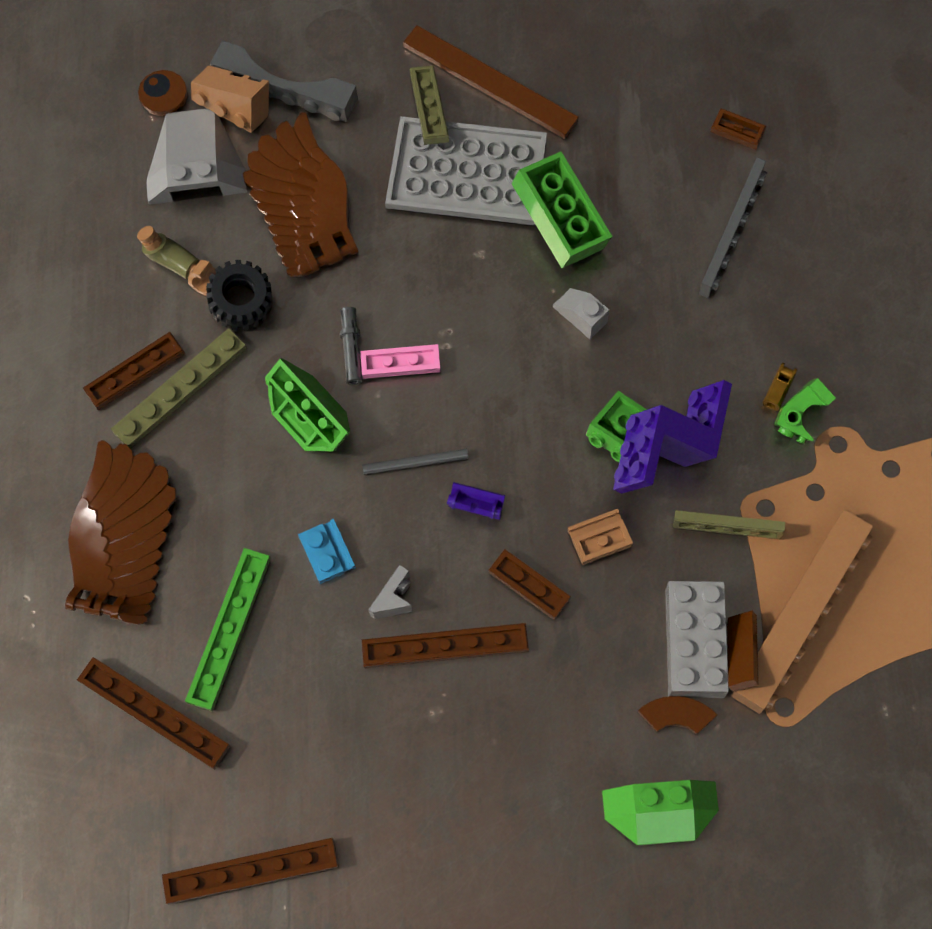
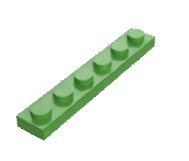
(228, 629)

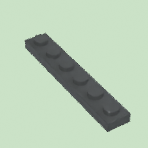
(730, 236)

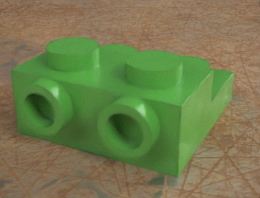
(609, 425)

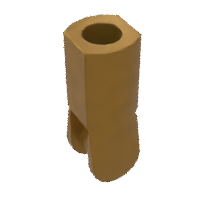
(779, 388)

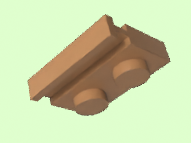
(600, 536)

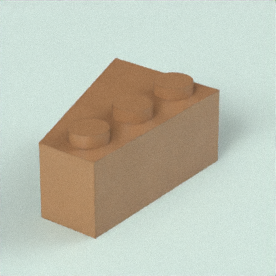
(232, 97)

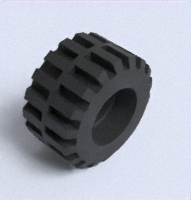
(239, 275)

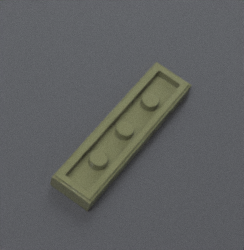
(429, 105)
(728, 524)

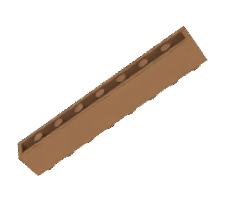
(803, 609)

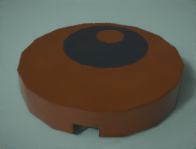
(162, 92)

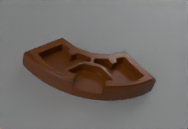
(677, 712)

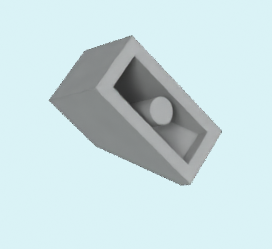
(583, 311)

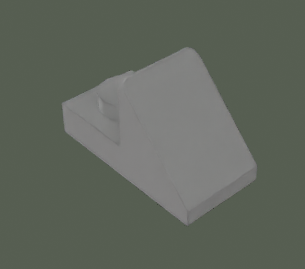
(388, 601)

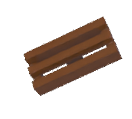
(736, 131)

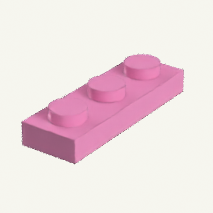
(400, 361)

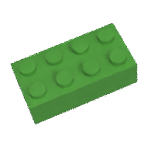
(561, 209)

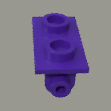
(476, 500)

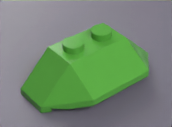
(306, 408)
(661, 810)

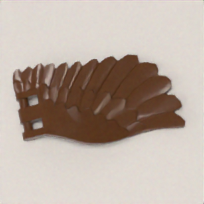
(301, 197)
(119, 534)

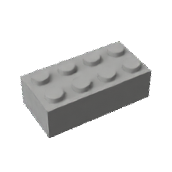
(696, 639)

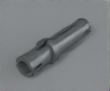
(350, 336)

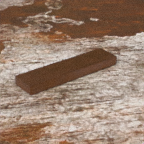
(134, 370)

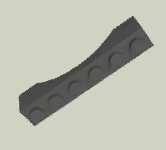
(326, 97)

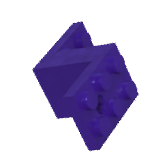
(672, 436)

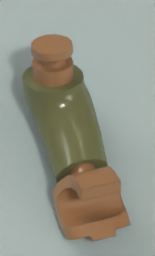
(176, 258)

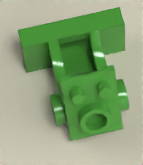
(811, 394)

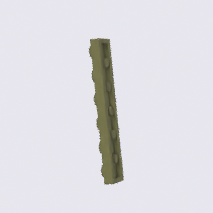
(179, 388)

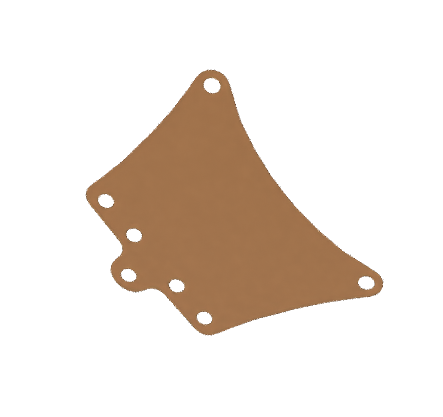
(887, 596)

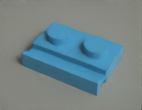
(326, 551)

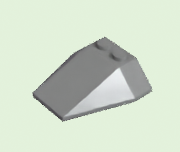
(193, 155)

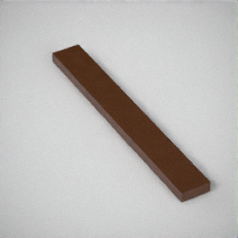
(491, 82)

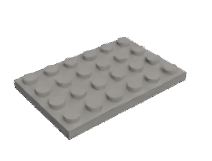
(465, 175)

